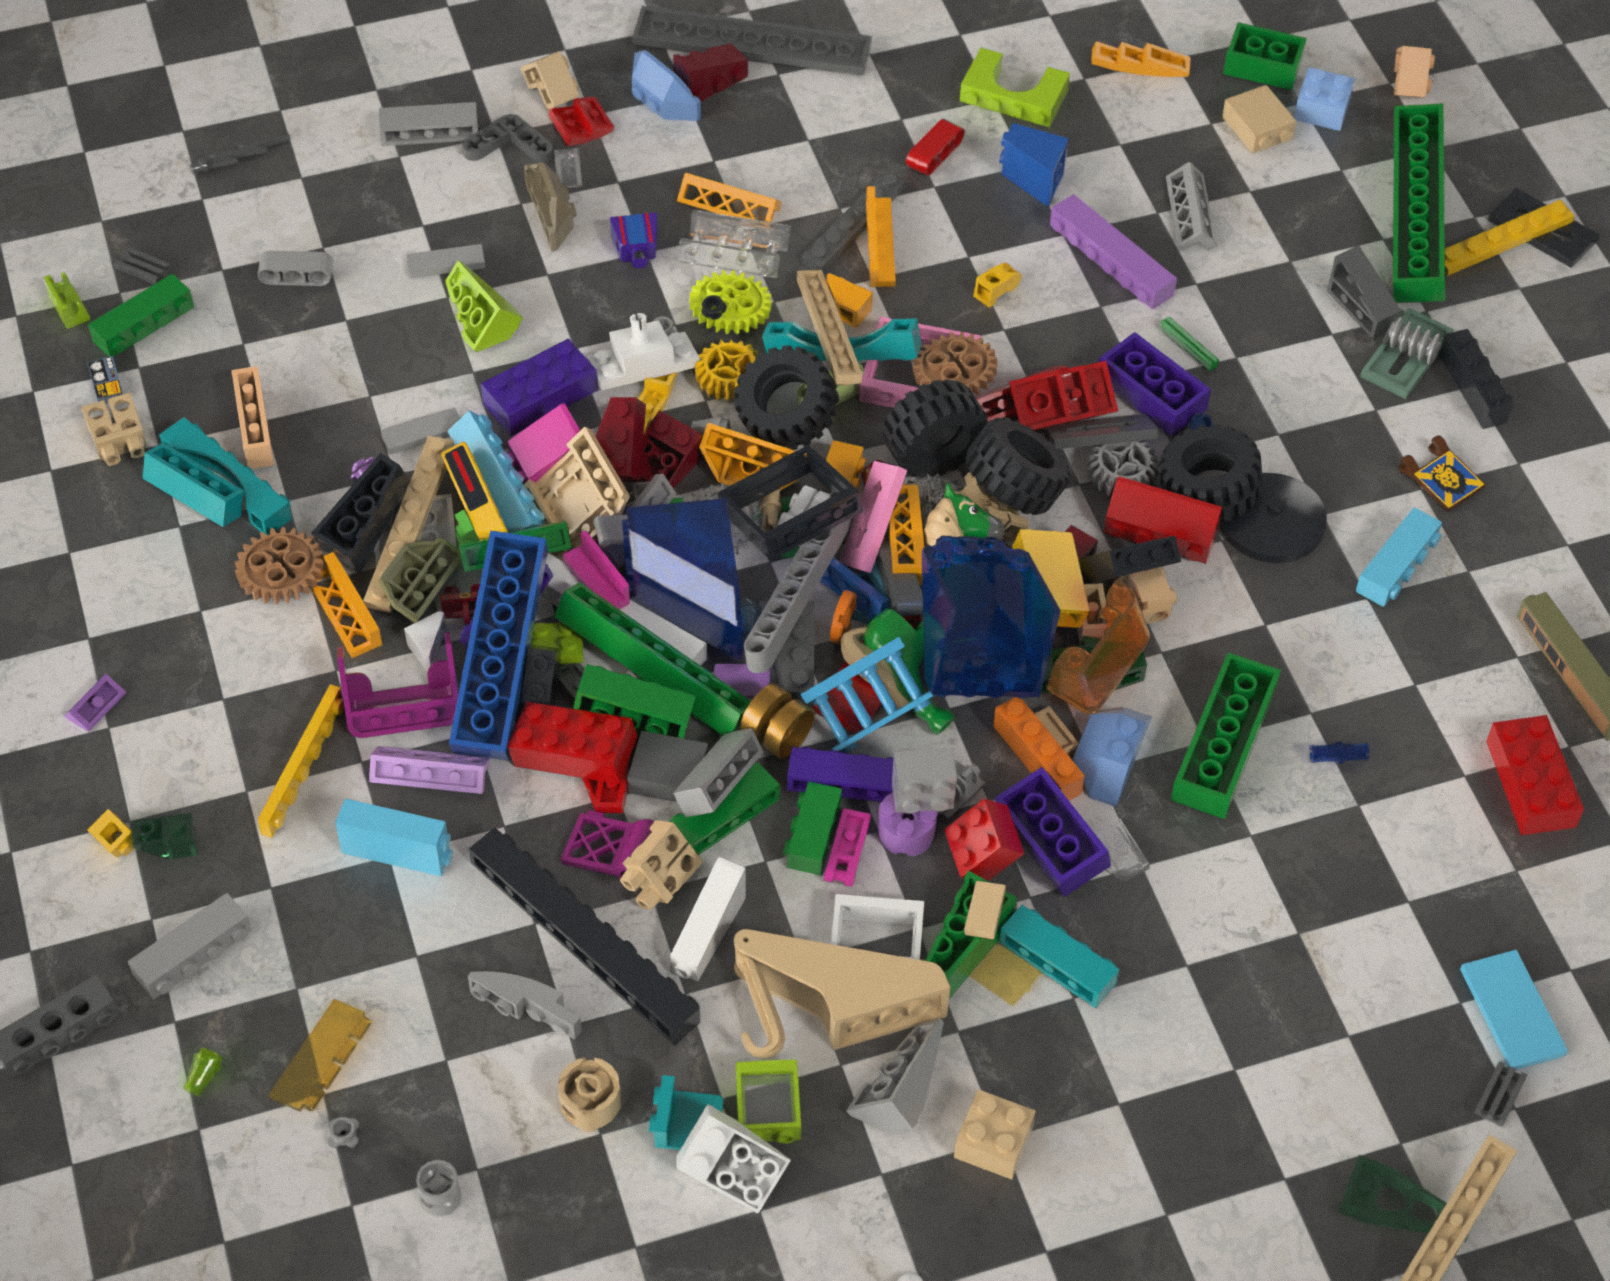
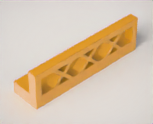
(722, 189)
(880, 240)
(912, 529)
(355, 604)

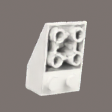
(731, 1159)

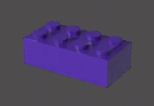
(1155, 384)
(539, 385)
(1054, 832)

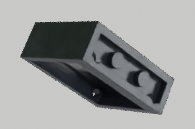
(1129, 560)

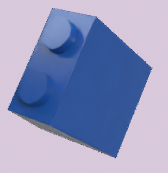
(1034, 160)

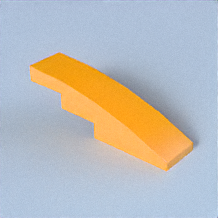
(1146, 61)

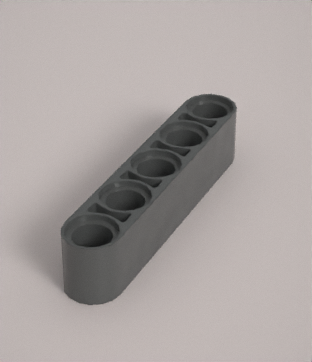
(900, 588)

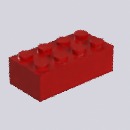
(573, 742)
(1534, 775)

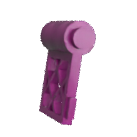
(633, 837)

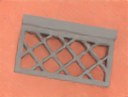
(655, 492)

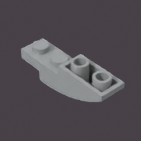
(518, 994)

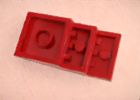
(1064, 396)

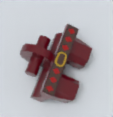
(458, 604)

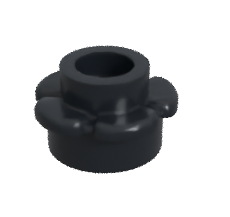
(709, 302)

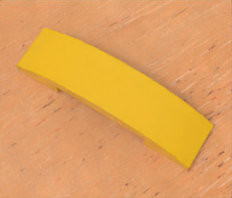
(656, 394)

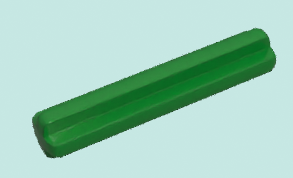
(1189, 343)

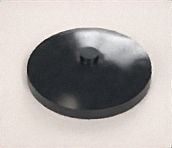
(1281, 524)

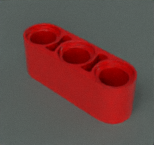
(935, 147)

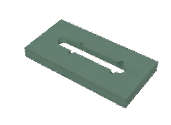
(1384, 358)

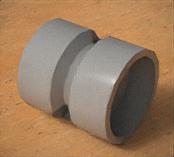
(438, 1188)

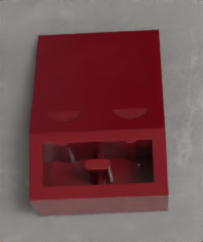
(669, 449)

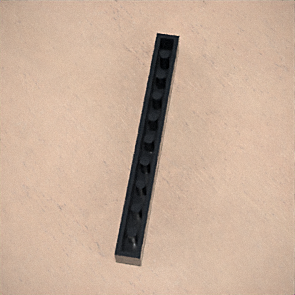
(586, 936)

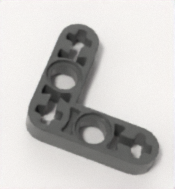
(479, 146)

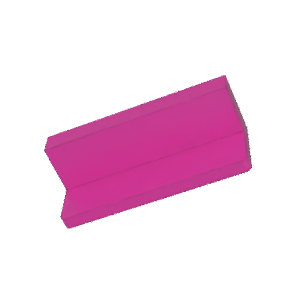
(597, 572)

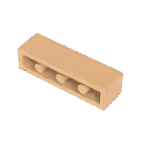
(252, 417)

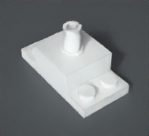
(642, 353)

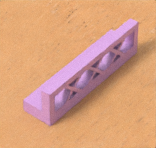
(428, 769)

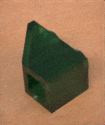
(166, 836)

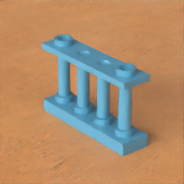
(867, 668)

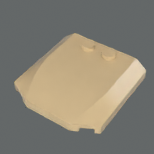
(579, 489)

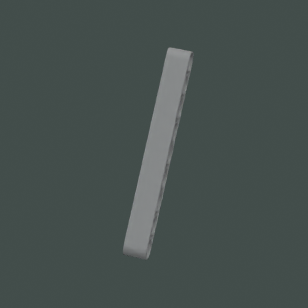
(791, 597)

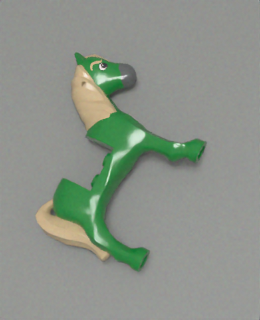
(954, 517)

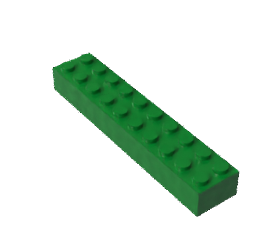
(1419, 204)

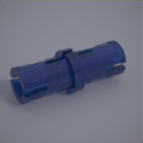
(1339, 752)

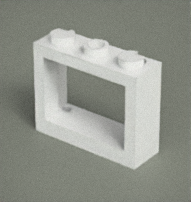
(879, 911)

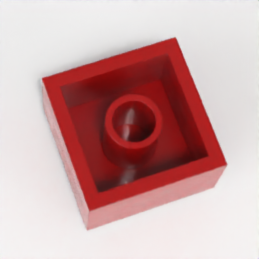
(984, 840)

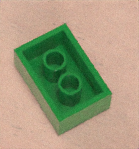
(1264, 56)

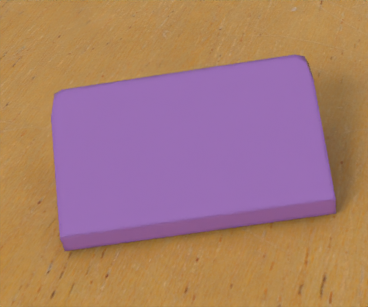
(742, 679)
(95, 703)

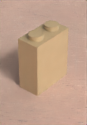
(1259, 119)

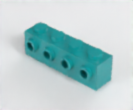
(193, 484)
(1059, 956)

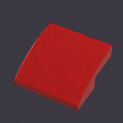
(581, 121)

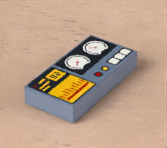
(105, 378)

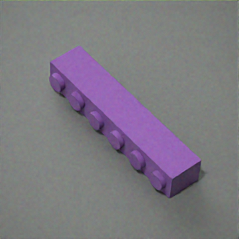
(1113, 251)

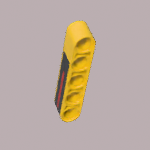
(473, 490)

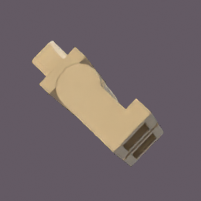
(117, 437)
(991, 505)
(660, 865)

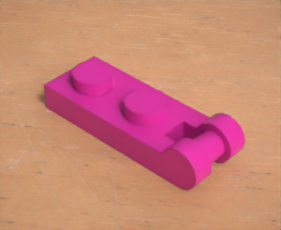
(848, 846)

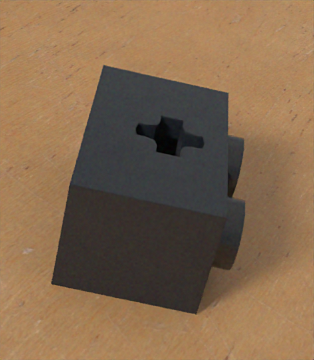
(541, 675)

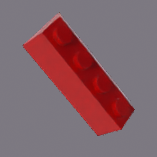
(1151, 513)

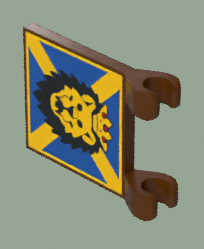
(1444, 477)

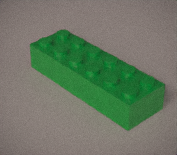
(1225, 735)

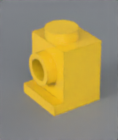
(106, 830)

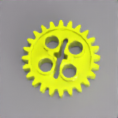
(744, 299)

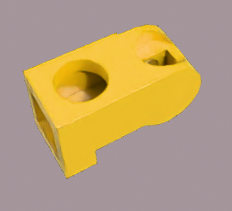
(996, 283)

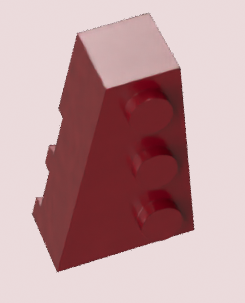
(711, 70)
(623, 436)

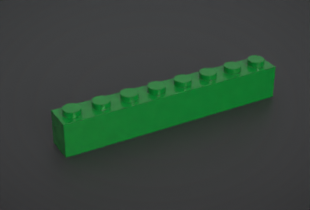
(651, 657)

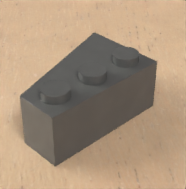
(1362, 292)

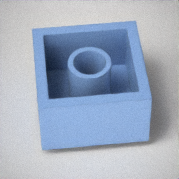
(1324, 98)

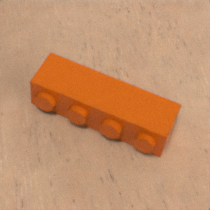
(1037, 746)

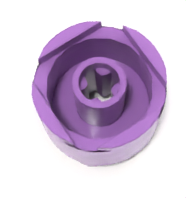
(905, 831)

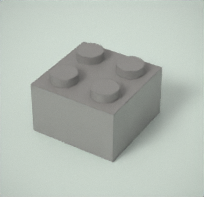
(924, 780)

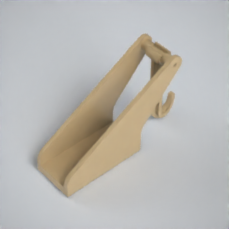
(847, 988)

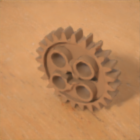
(957, 360)
(271, 580)

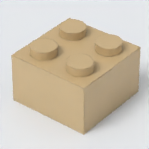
(994, 1134)

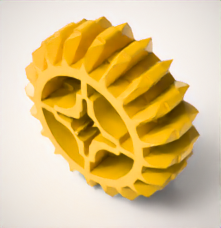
(729, 363)

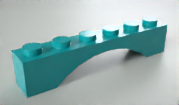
(893, 341)
(263, 504)

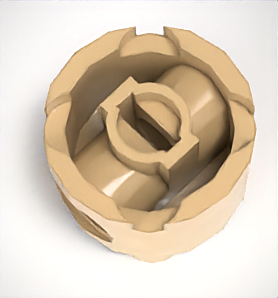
(1152, 593)
(589, 1093)

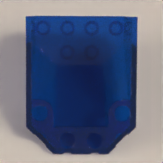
(686, 569)
(985, 619)

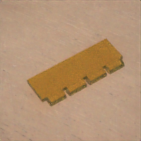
(315, 1059)

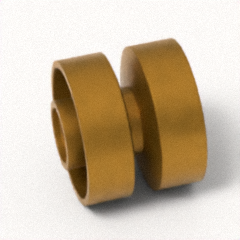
(778, 720)

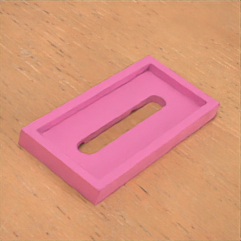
(862, 552)

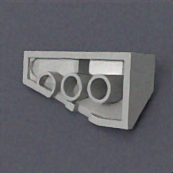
(903, 1084)

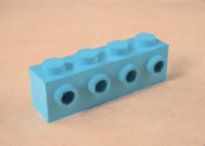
(1399, 557)

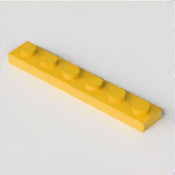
(1506, 236)
(299, 765)

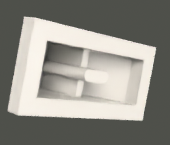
(426, 638)

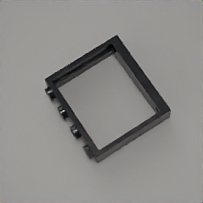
(803, 526)

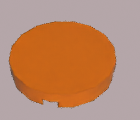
(842, 616)

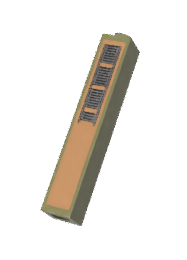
(1568, 657)

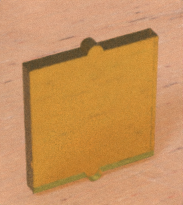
(1006, 975)

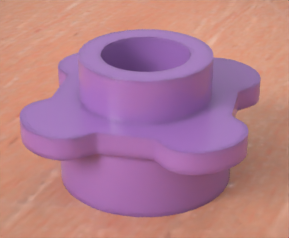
(360, 466)

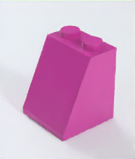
(542, 443)

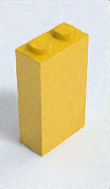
(1059, 566)

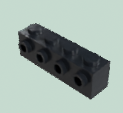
(1475, 378)

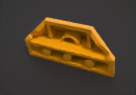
(737, 455)

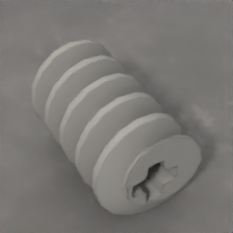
(1413, 340)

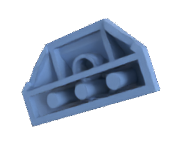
(663, 89)
(1109, 752)

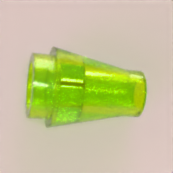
(202, 1070)

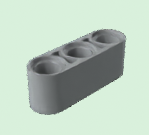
(295, 268)

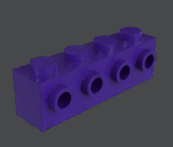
(857, 775)

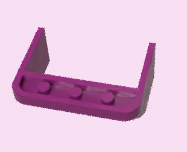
(400, 708)

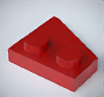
(608, 796)

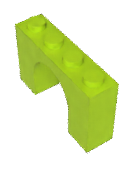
(1034, 105)

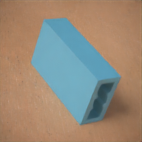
(393, 837)

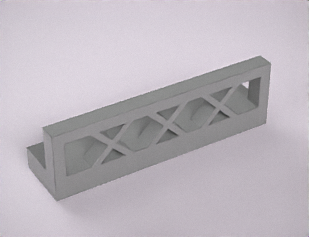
(1195, 202)

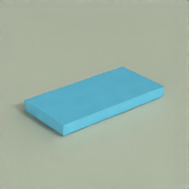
(1513, 1010)

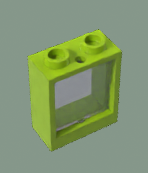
(769, 1099)

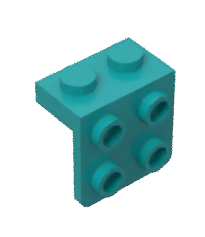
(677, 1113)

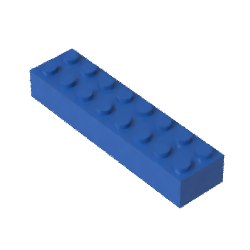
(499, 645)

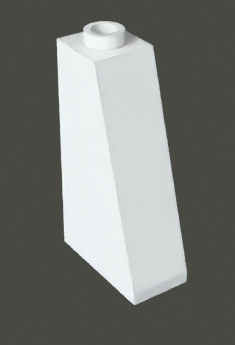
(709, 919)

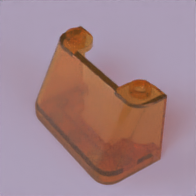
(1091, 678)

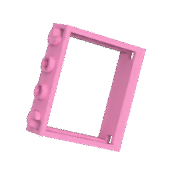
(889, 393)

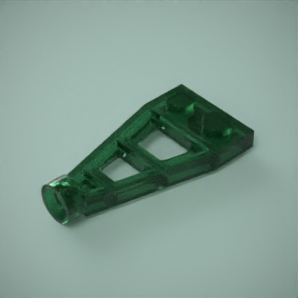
(1364, 1189)

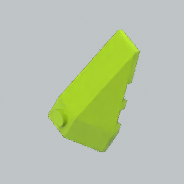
(483, 312)

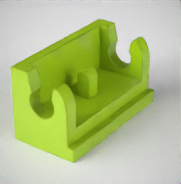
(66, 301)

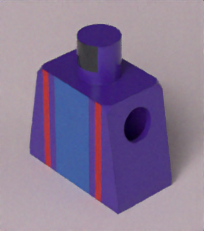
(635, 237)

